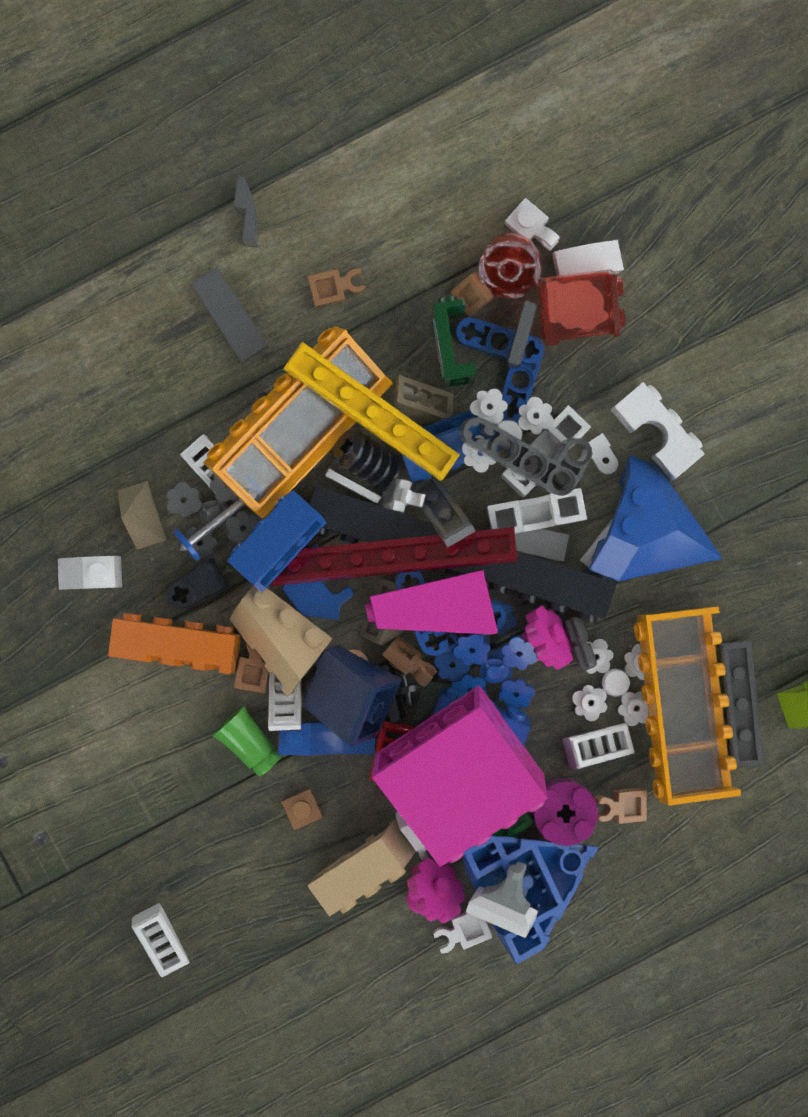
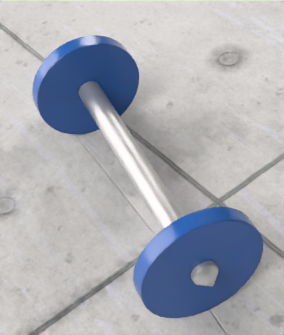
(188, 544)

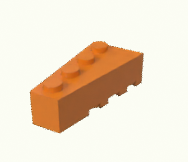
(175, 644)

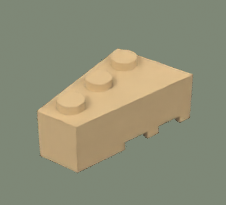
(279, 635)
(362, 870)

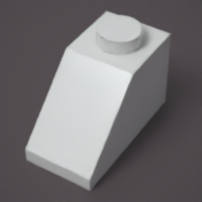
(90, 572)

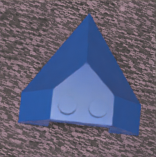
(650, 529)
(547, 884)

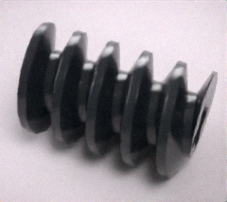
(367, 459)

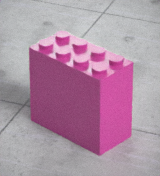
(460, 777)

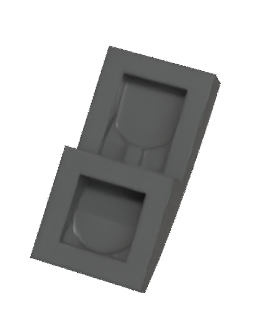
(245, 206)

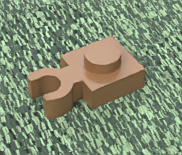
(329, 288)
(407, 659)
(251, 673)
(625, 807)

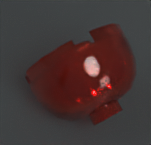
(510, 265)

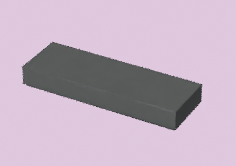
(229, 315)
(443, 511)

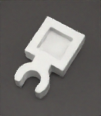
(466, 929)

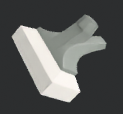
(505, 903)

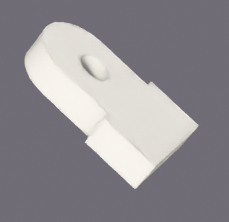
(601, 450)

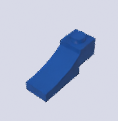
(318, 739)

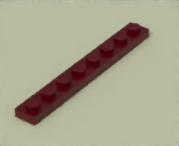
(399, 557)

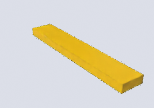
(371, 411)

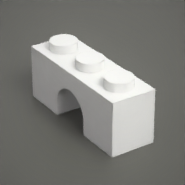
(566, 425)
(678, 448)
(537, 512)

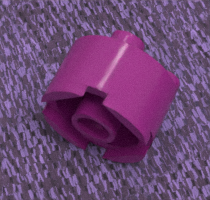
(577, 824)

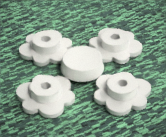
(495, 416)
(614, 683)

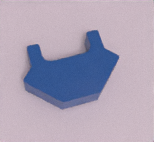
(316, 599)

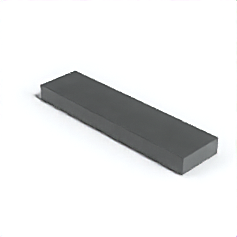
(743, 709)

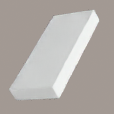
(353, 486)

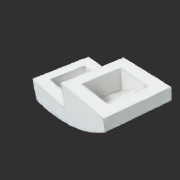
(588, 258)

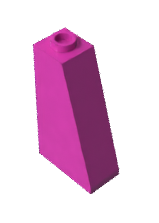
(441, 605)

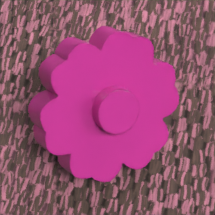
(548, 637)
(434, 891)

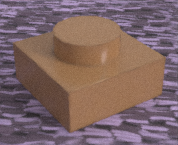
(474, 293)
(302, 808)

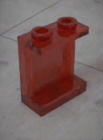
(580, 305)

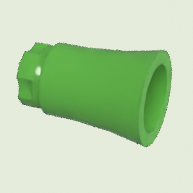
(247, 742)

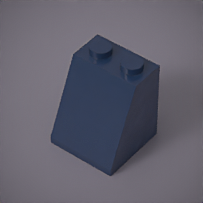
(350, 695)

